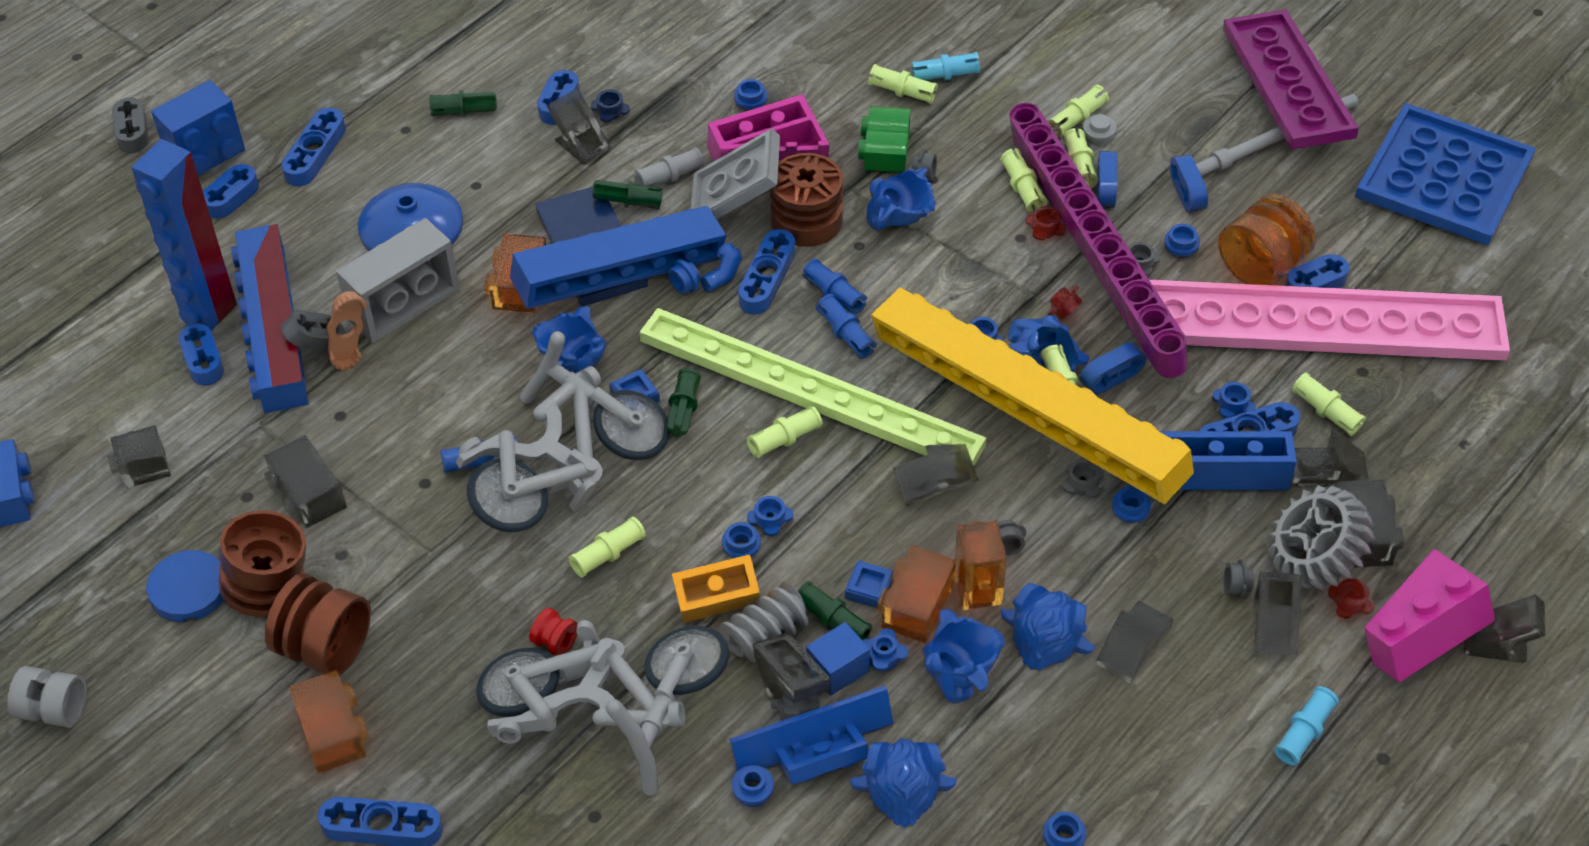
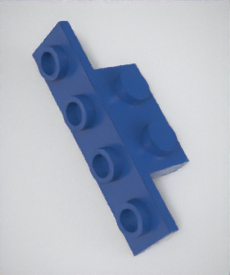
(816, 739)

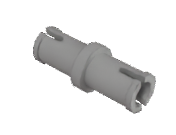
(669, 168)

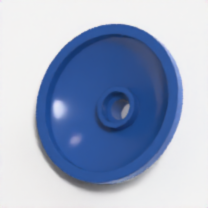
(405, 206)

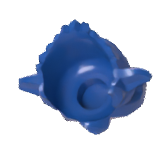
(900, 199)
(1034, 335)
(582, 343)
(1047, 626)
(961, 655)
(903, 778)

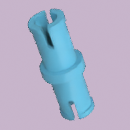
(946, 67)
(1306, 725)

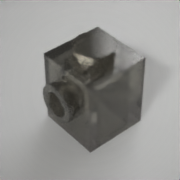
(139, 457)

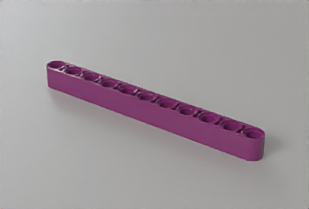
(1100, 242)

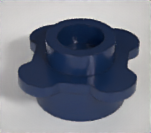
(610, 105)

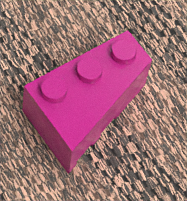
(788, 117)
(1428, 616)

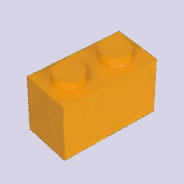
(716, 588)

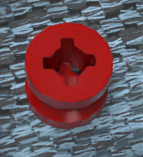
(553, 632)

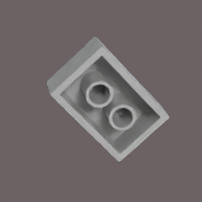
(401, 278)

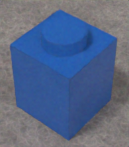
(840, 656)

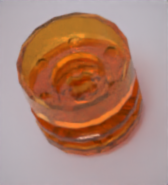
(1267, 240)

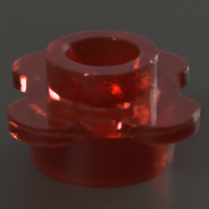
(1045, 223)
(1064, 302)
(1354, 590)

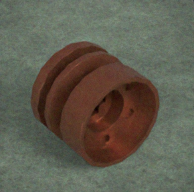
(808, 198)
(257, 560)
(317, 624)

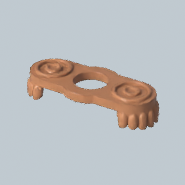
(343, 348)

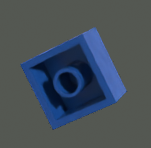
(202, 124)

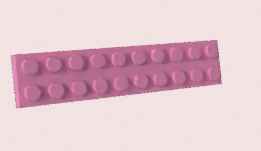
(1338, 319)

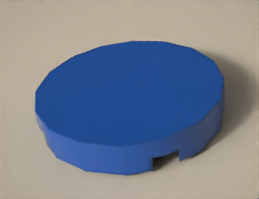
(185, 586)

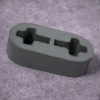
(125, 125)
(308, 330)

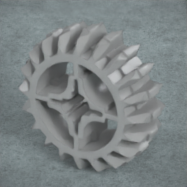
(1329, 546)

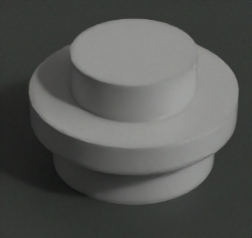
(1099, 129)

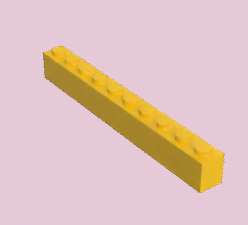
(1035, 395)

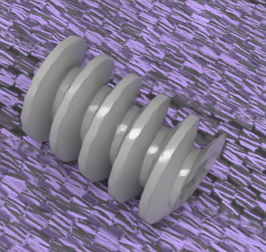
(765, 620)

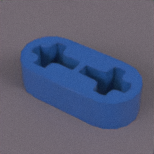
(562, 80)
(1107, 178)
(1188, 183)
(230, 190)
(1315, 275)
(207, 351)
(1113, 368)

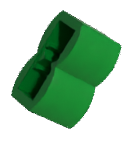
(885, 139)

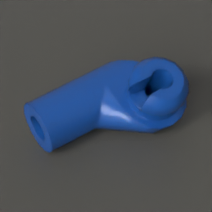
(727, 269)

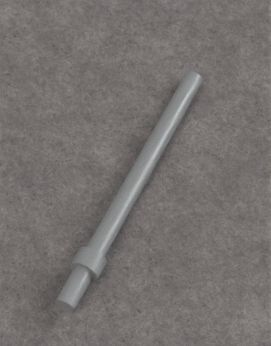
(1224, 158)

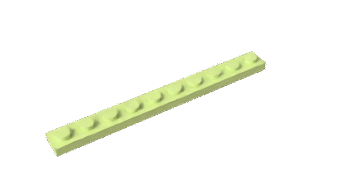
(804, 385)

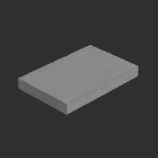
(738, 175)

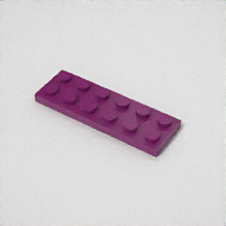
(1290, 79)

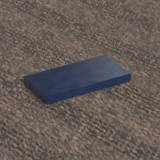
(577, 216)

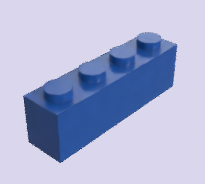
(1239, 459)

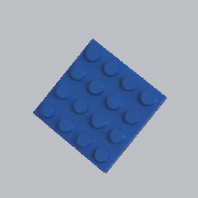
(1445, 173)

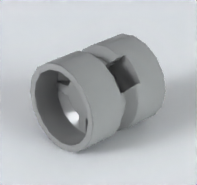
(47, 696)

